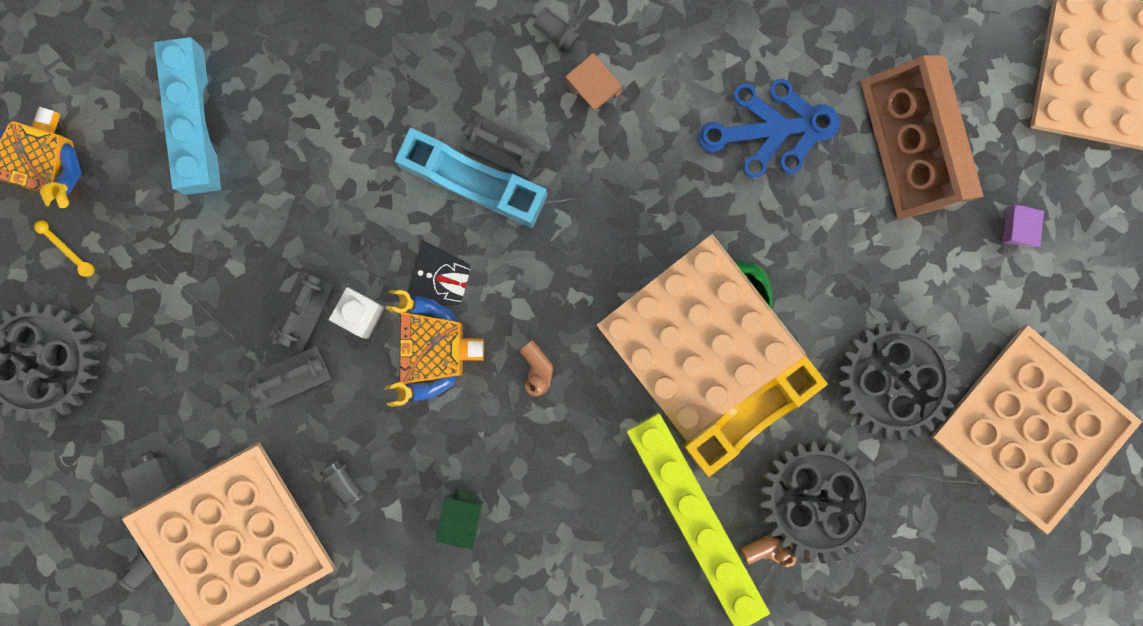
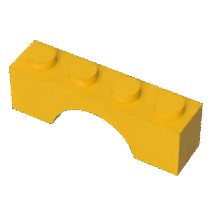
(736, 428)

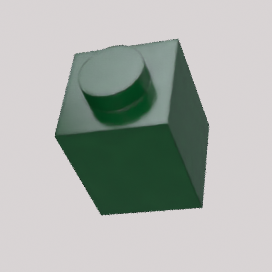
(460, 519)

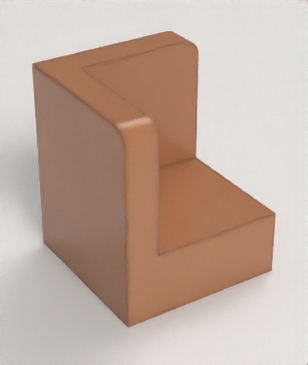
(593, 82)

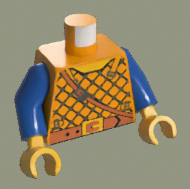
(39, 158)
(429, 348)

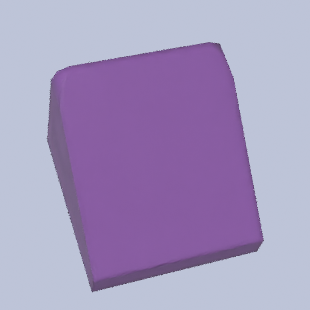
(1023, 226)

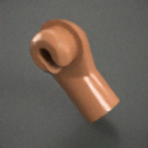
(540, 370)
(768, 548)

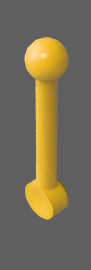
(84, 269)

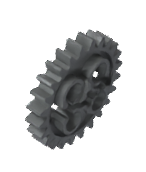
(51, 333)
(917, 354)
(814, 534)

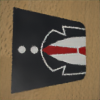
(439, 276)

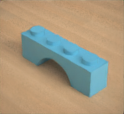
(182, 87)
(470, 179)

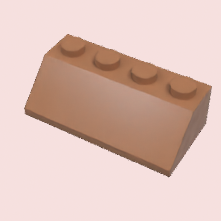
(921, 136)

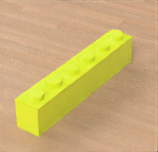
(697, 521)

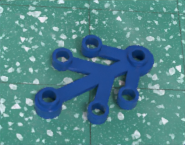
(774, 128)

